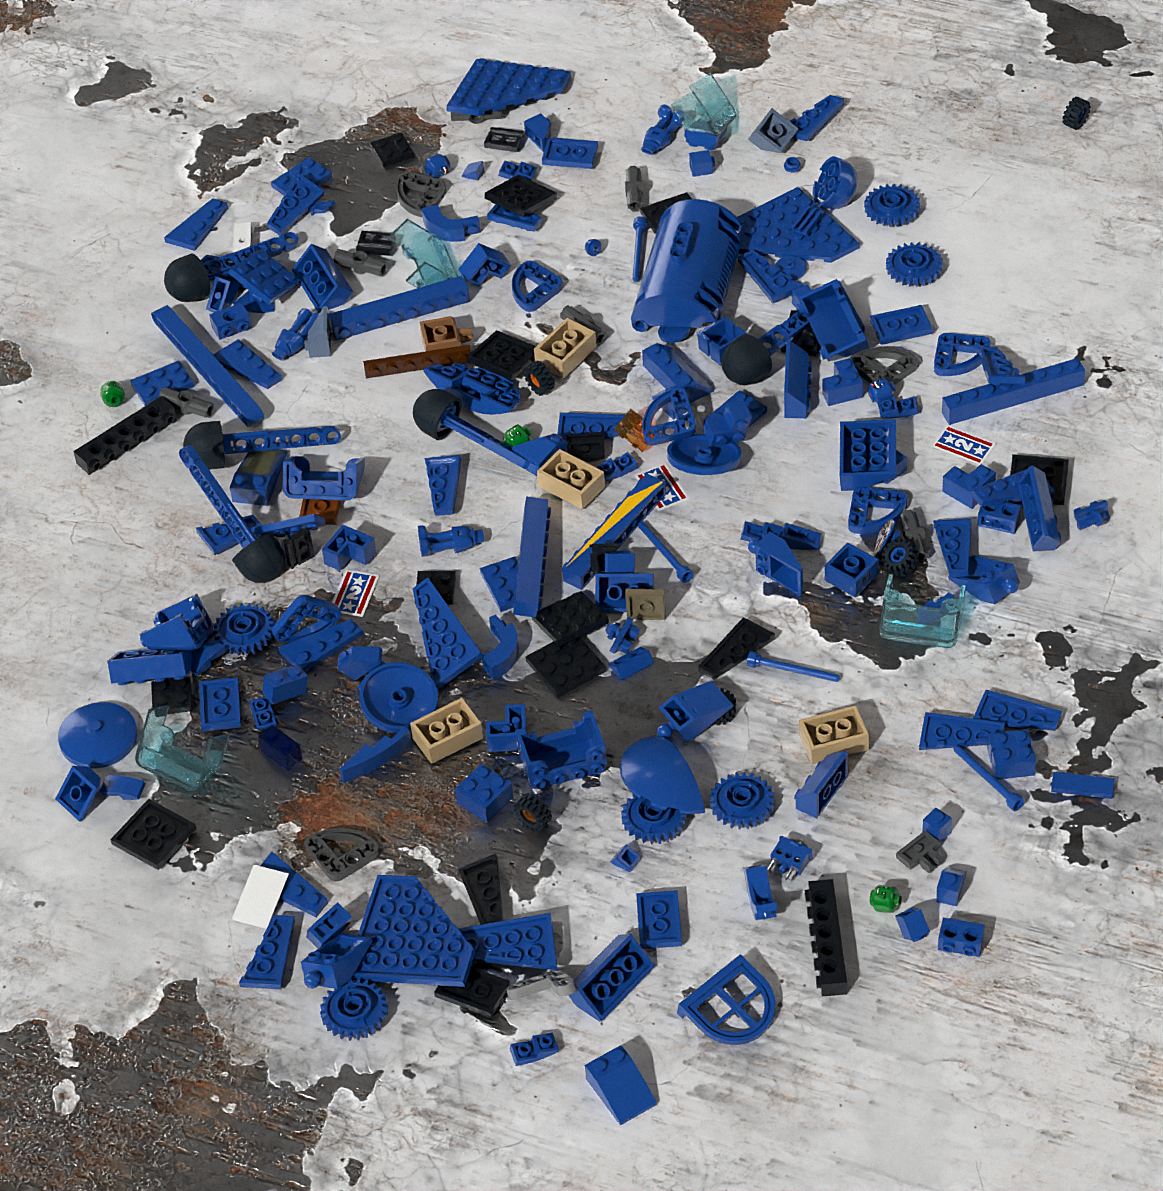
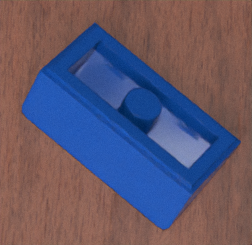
(631, 662)

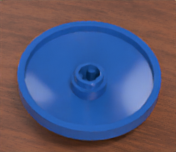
(697, 457)
(397, 696)
(97, 735)

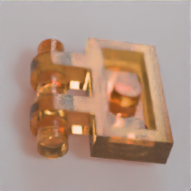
(632, 423)

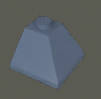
(773, 132)
(319, 336)

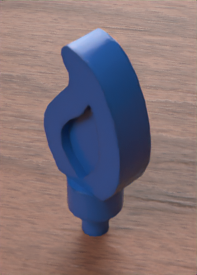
(321, 207)

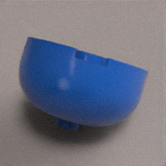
(835, 184)

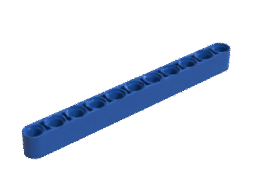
(207, 366)

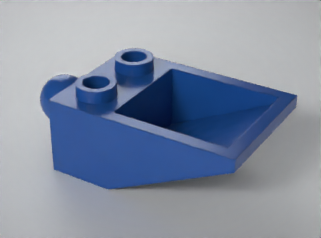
(777, 562)
(989, 579)
(694, 711)
(334, 961)

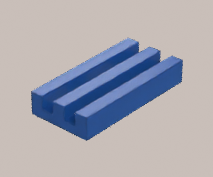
(804, 218)

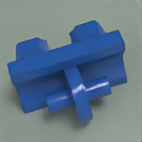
(1091, 515)
(620, 642)

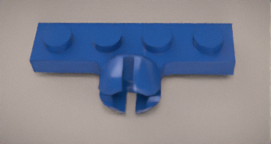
(290, 526)

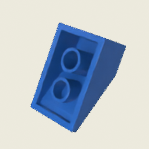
(619, 1085)

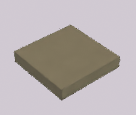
(645, 604)

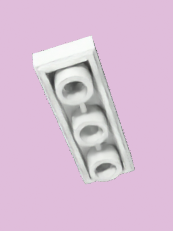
(242, 236)

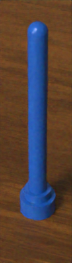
(639, 225)
(683, 572)
(757, 660)
(1013, 800)

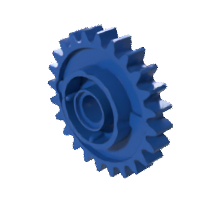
(892, 205)
(914, 264)
(244, 629)
(742, 800)
(651, 822)
(369, 1010)

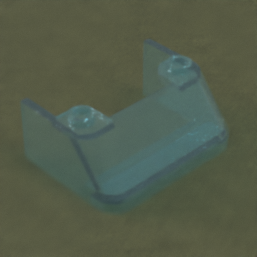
(705, 108)
(428, 253)
(921, 623)
(163, 759)

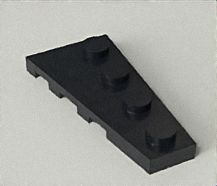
(735, 647)
(484, 889)

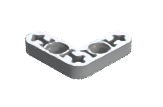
(558, 981)

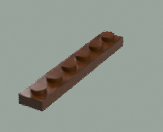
(415, 361)

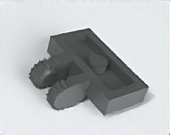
(917, 851)

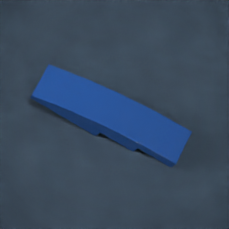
(795, 536)
(370, 758)

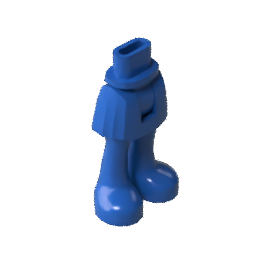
(656, 137)
(289, 341)
(458, 538)

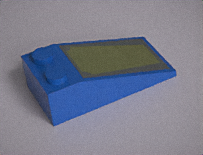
(257, 477)

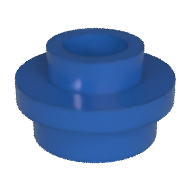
(792, 165)
(593, 247)

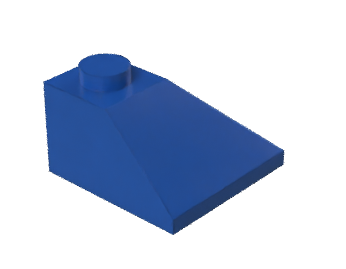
(541, 449)
(78, 790)

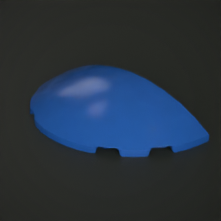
(476, 388)
(661, 774)

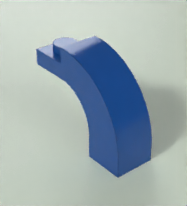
(449, 229)
(506, 653)
(759, 892)

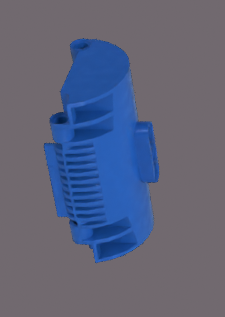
(688, 266)

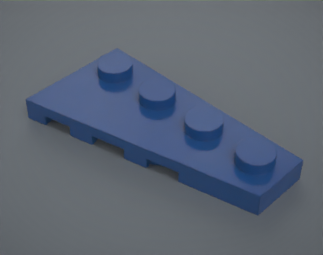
(815, 118)
(247, 363)
(271, 955)

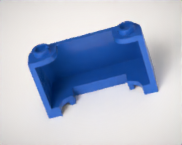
(832, 321)
(321, 485)
(179, 627)

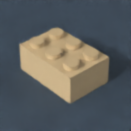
(565, 347)
(571, 479)
(446, 730)
(833, 733)

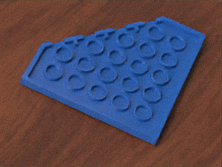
(499, 83)
(769, 231)
(411, 937)

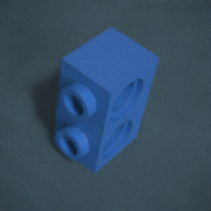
(1000, 517)
(329, 925)
(955, 937)

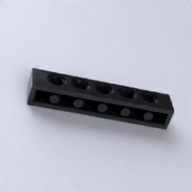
(125, 435)
(824, 907)

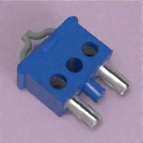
(790, 857)

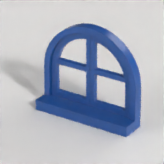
(715, 984)

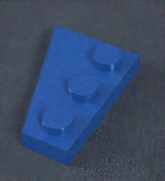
(501, 215)
(220, 537)

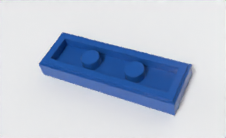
(1082, 785)

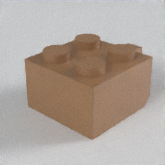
(443, 333)

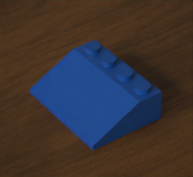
(867, 453)

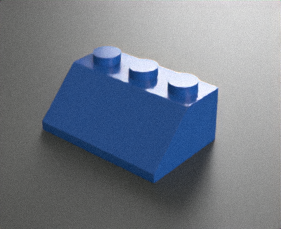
(611, 588)
(822, 784)

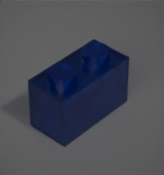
(280, 747)

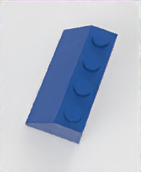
(321, 279)
(674, 371)
(796, 382)
(1039, 510)
(149, 664)
(611, 976)

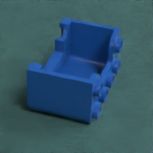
(562, 754)

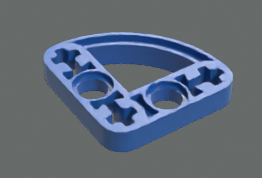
(533, 300)
(948, 347)
(678, 425)
(864, 503)
(301, 607)

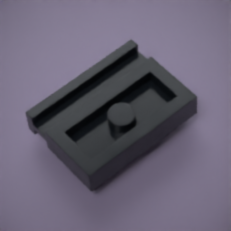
(503, 139)
(375, 243)
(586, 445)
(299, 548)
(598, 555)

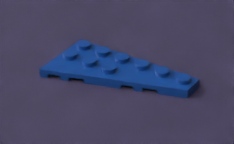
(444, 637)
(515, 942)

